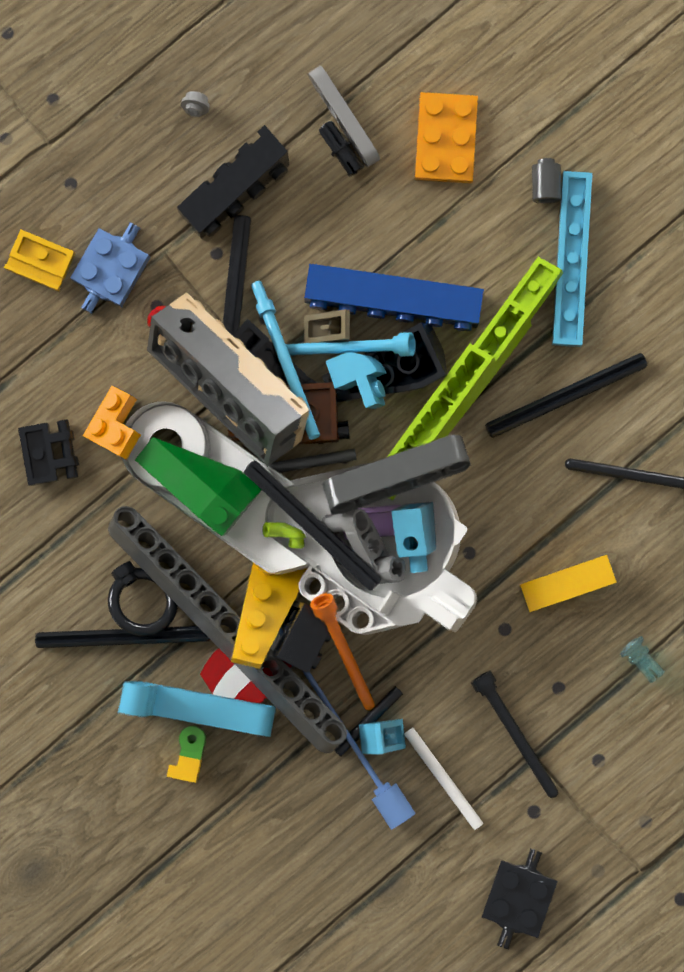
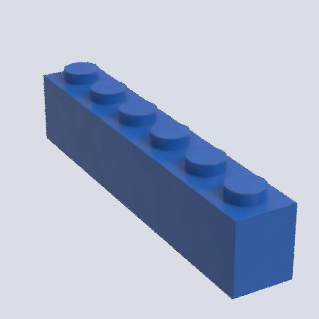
(393, 296)

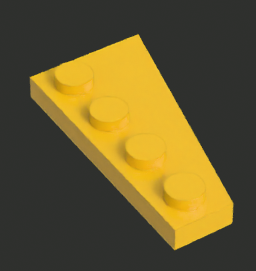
(263, 613)

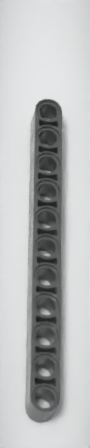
(223, 614)

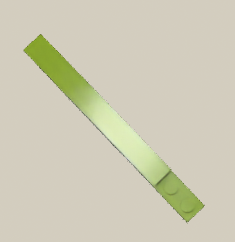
(482, 360)

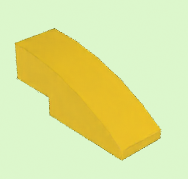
(568, 583)

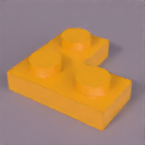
(107, 424)

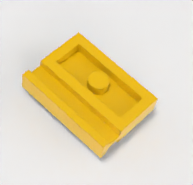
(39, 260)

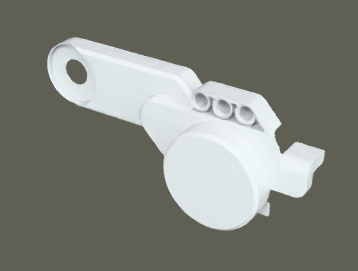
(389, 604)

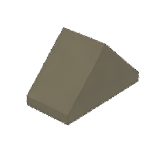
(327, 327)

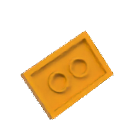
(446, 137)

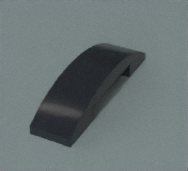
(261, 347)

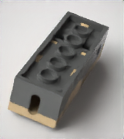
(227, 378)

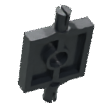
(519, 898)

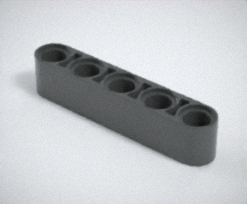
(396, 474)

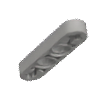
(344, 116)

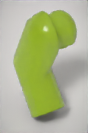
(284, 530)

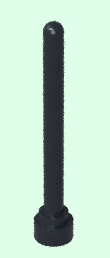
(625, 473)
(486, 686)

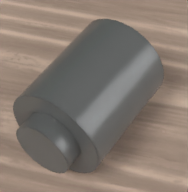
(546, 181)

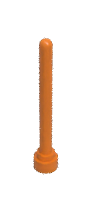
(325, 609)

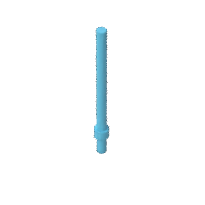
(266, 311)

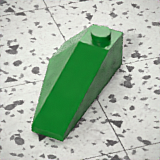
(204, 486)

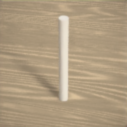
(443, 778)

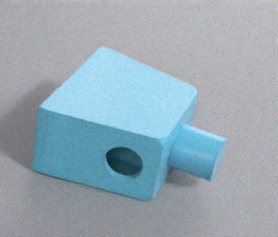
(416, 522)

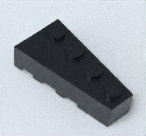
(235, 184)

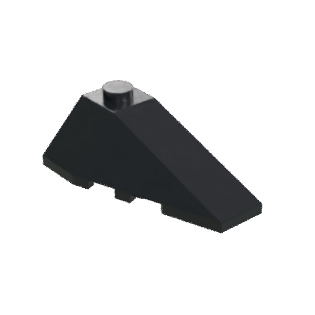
(406, 372)

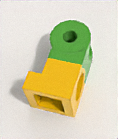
(192, 749)

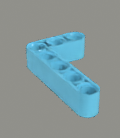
(150, 699)

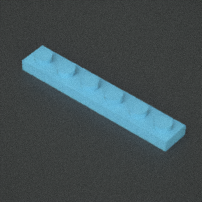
(572, 258)

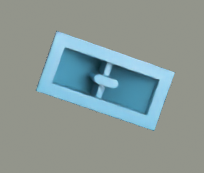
(382, 736)

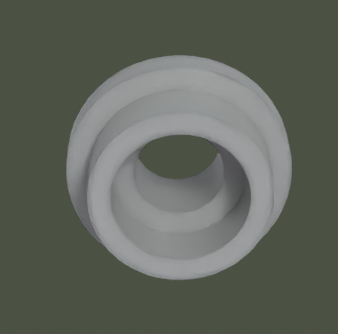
(195, 104)

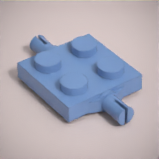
(110, 267)

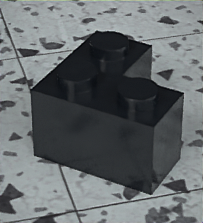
(302, 638)

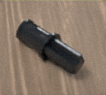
(340, 148)

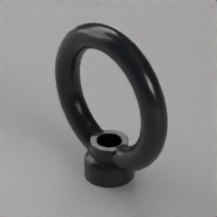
(125, 576)

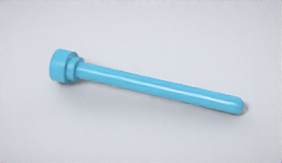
(402, 344)

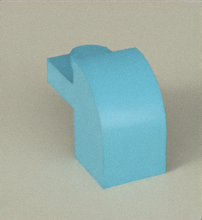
(361, 370)

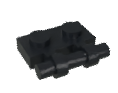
(39, 454)

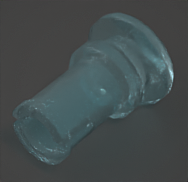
(642, 659)

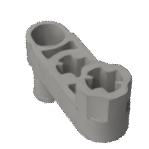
(362, 534)

